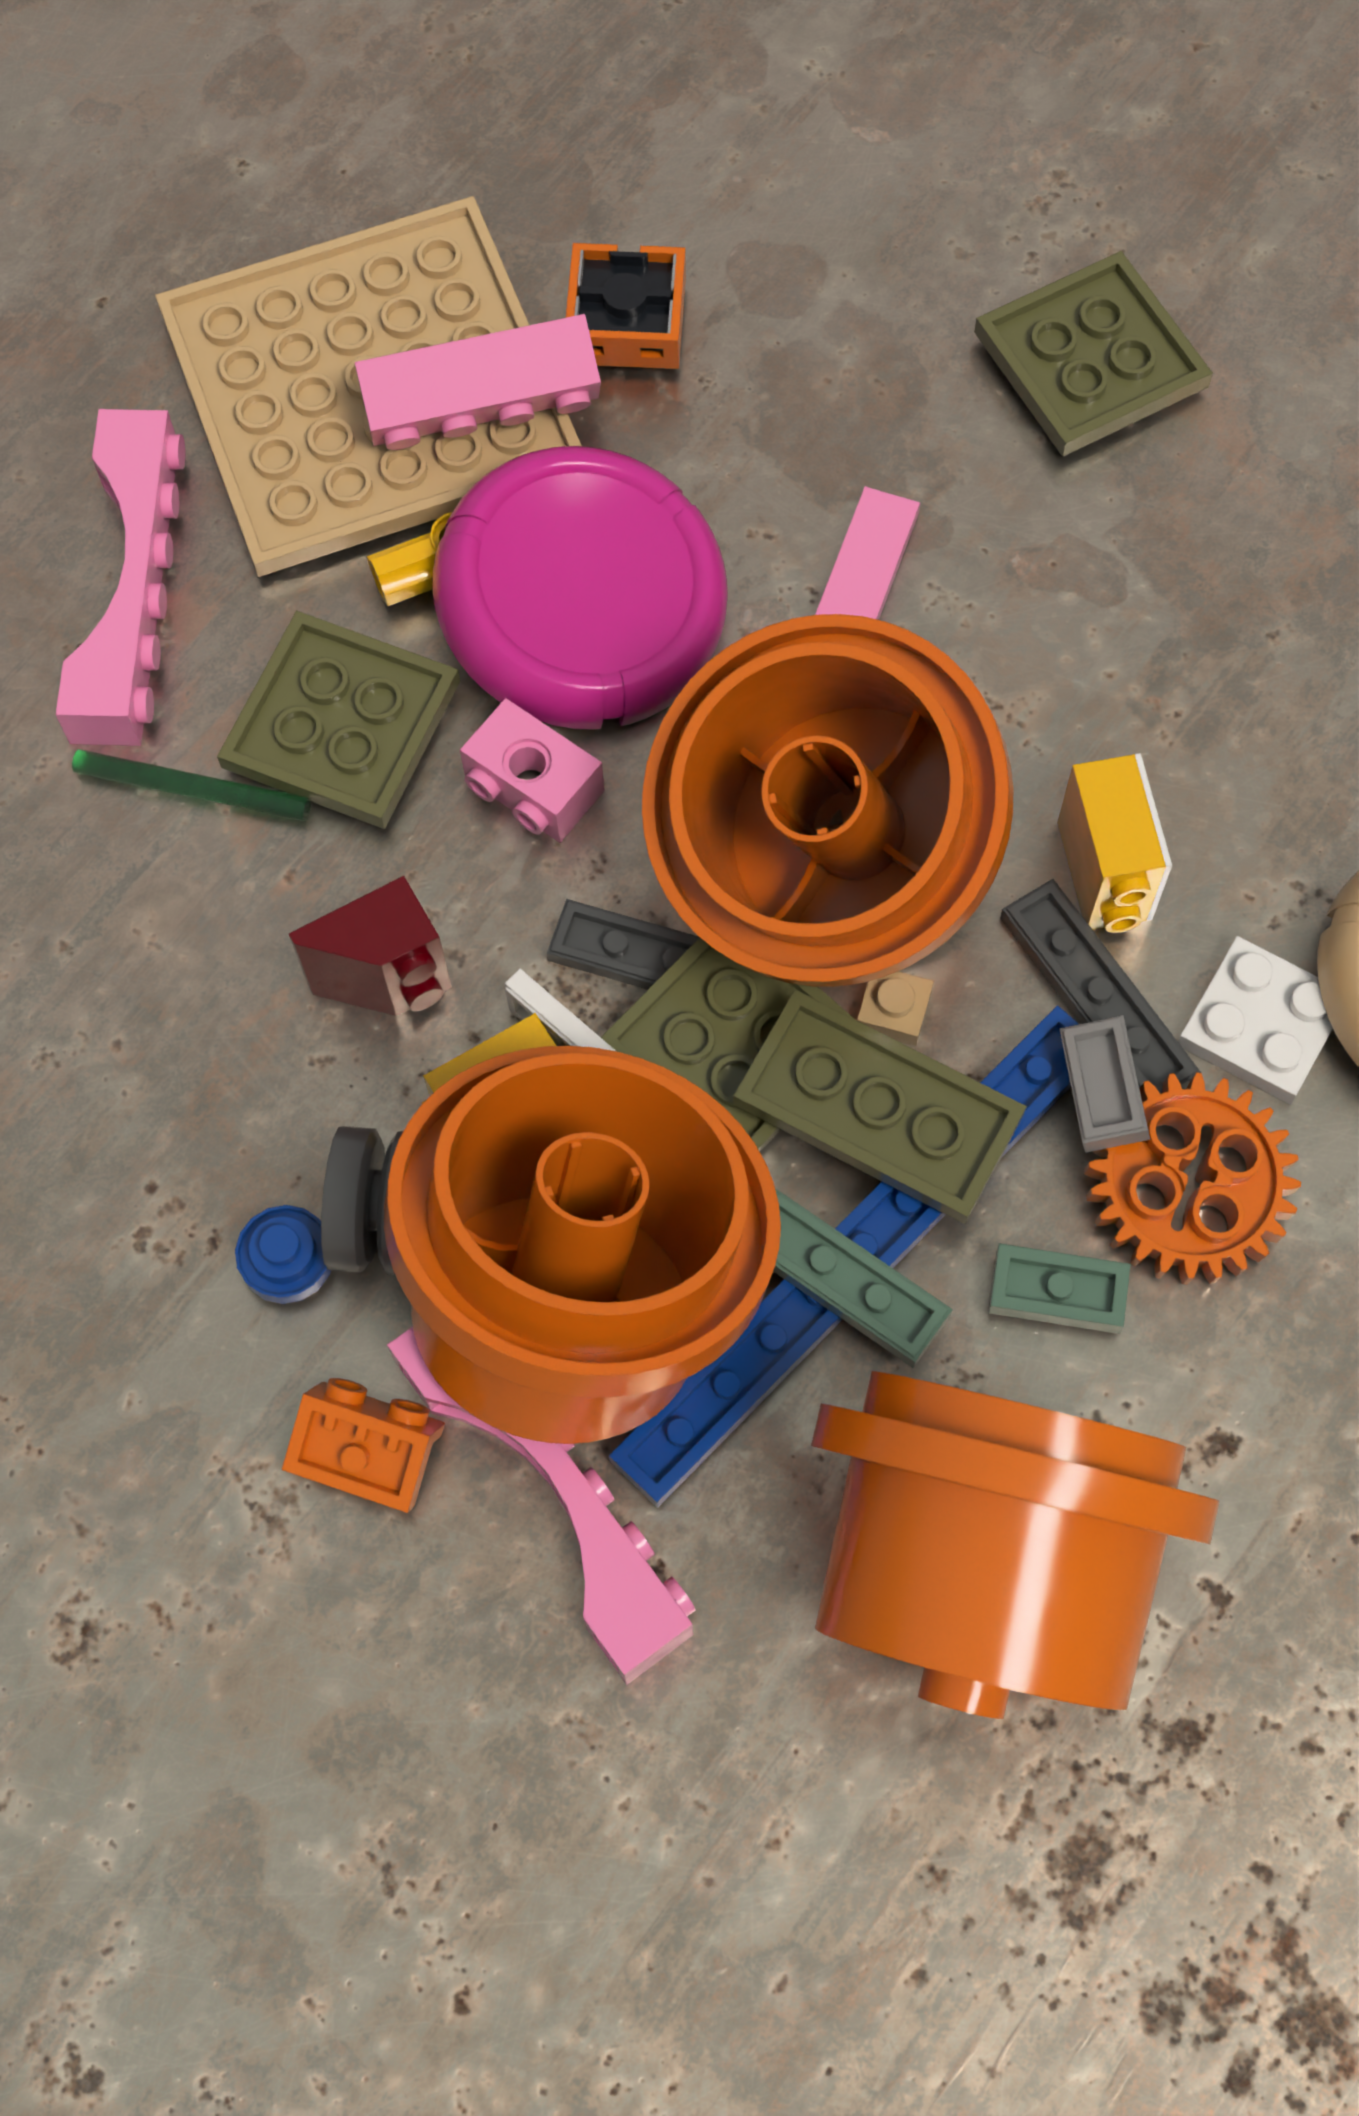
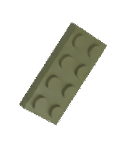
(879, 1106)

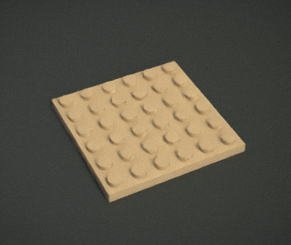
(281, 392)

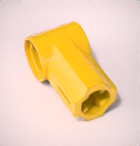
(407, 567)

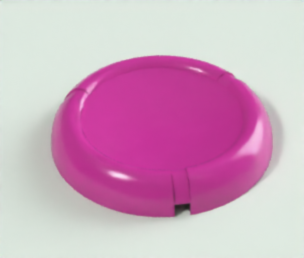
(580, 586)

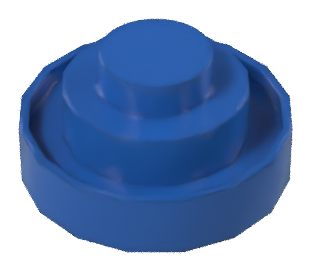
(282, 1254)

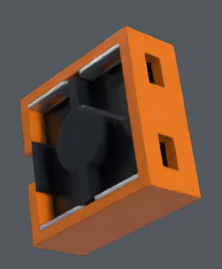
(630, 302)

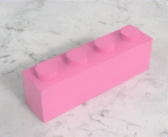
(479, 382)

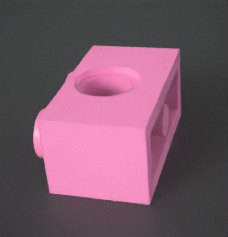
(518, 742)

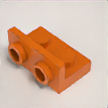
(362, 1443)

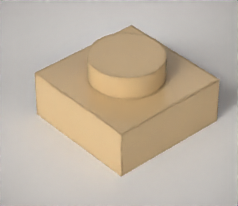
(896, 1005)

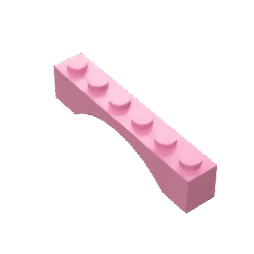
(107, 677)
(624, 1601)

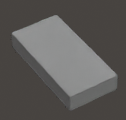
(1104, 1084)

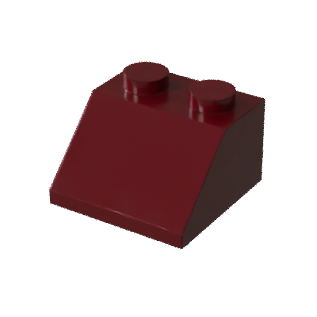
(375, 953)

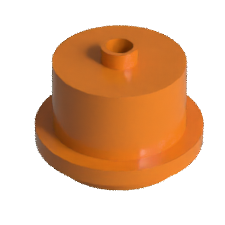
(827, 800)
(576, 1238)
(999, 1543)

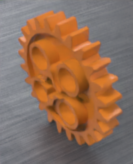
(1246, 1198)

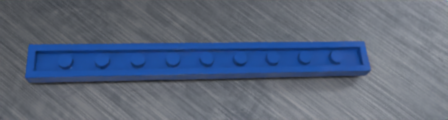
(791, 1323)

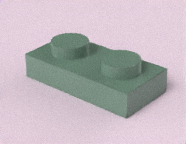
(1059, 1288)

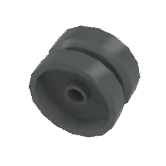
(355, 1200)

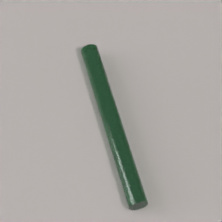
(191, 785)

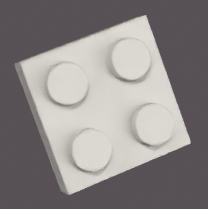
(1260, 1021)

